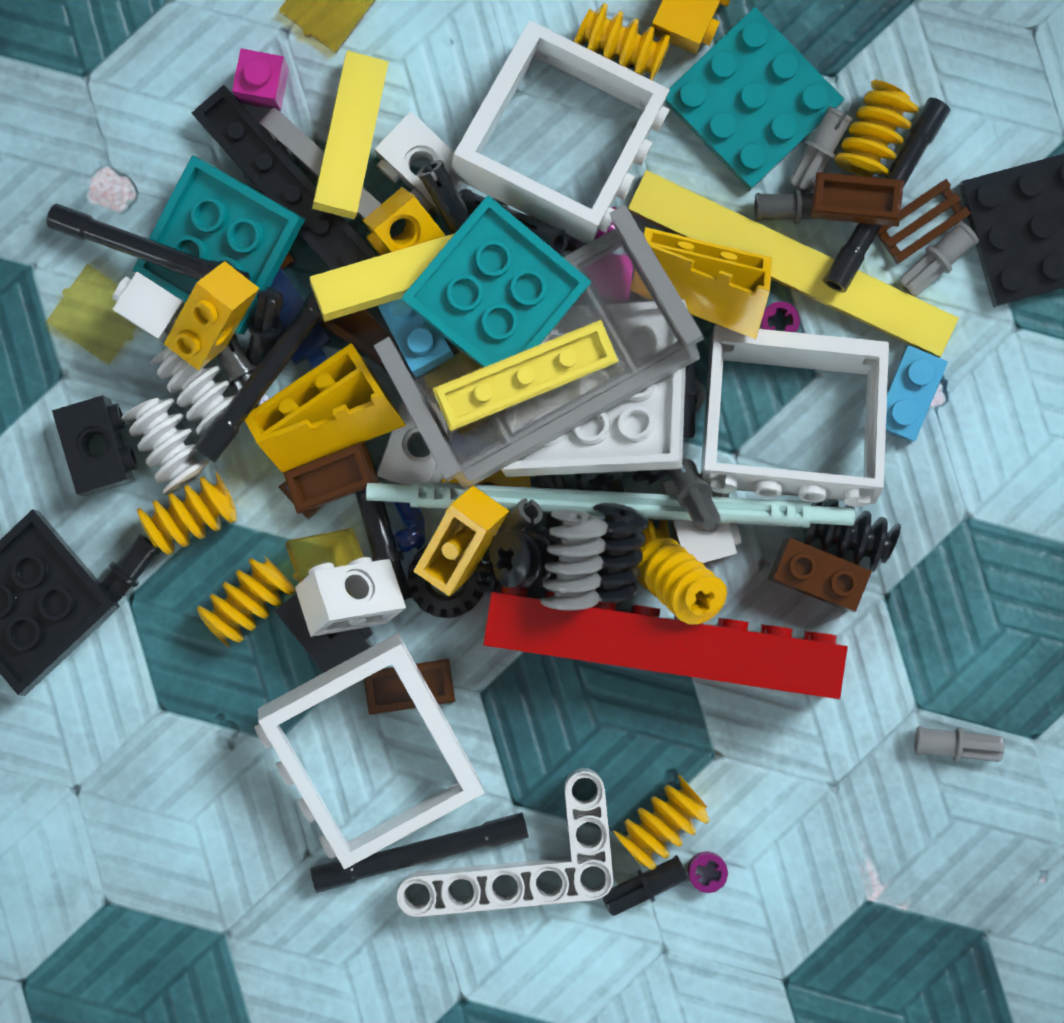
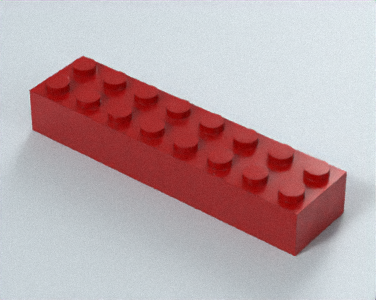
(669, 645)

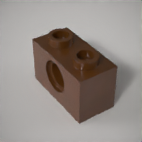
(819, 575)

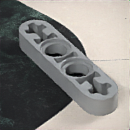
(307, 153)

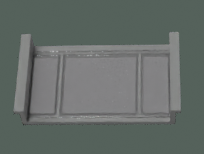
(646, 329)

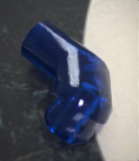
(414, 533)

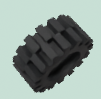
(441, 605)

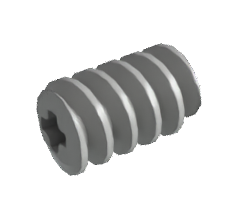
(576, 562)

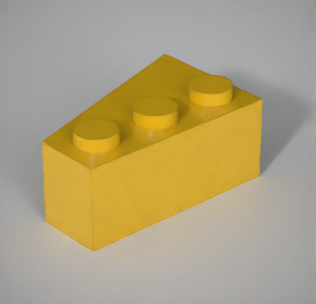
(715, 280)
(324, 412)

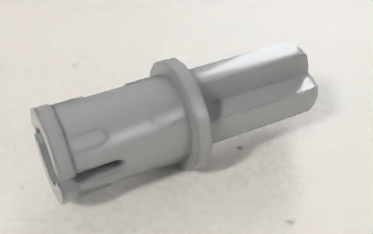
(820, 149)
(938, 259)
(958, 744)

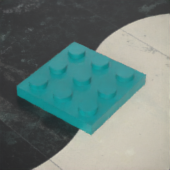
(752, 98)
(222, 222)
(495, 287)

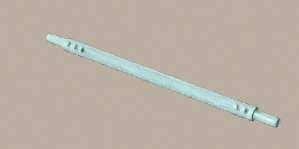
(653, 506)

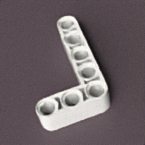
(526, 872)

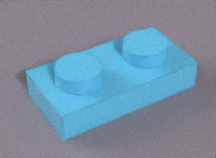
(418, 341)
(912, 392)

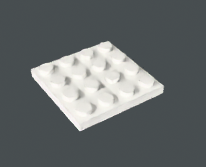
(629, 437)

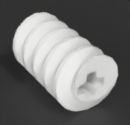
(196, 388)
(165, 442)

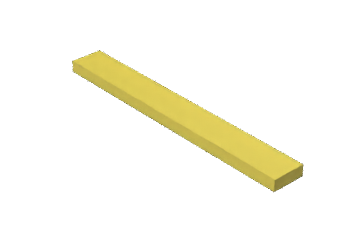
(794, 264)

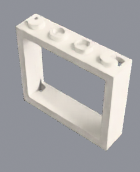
(528, 195)
(805, 352)
(333, 681)

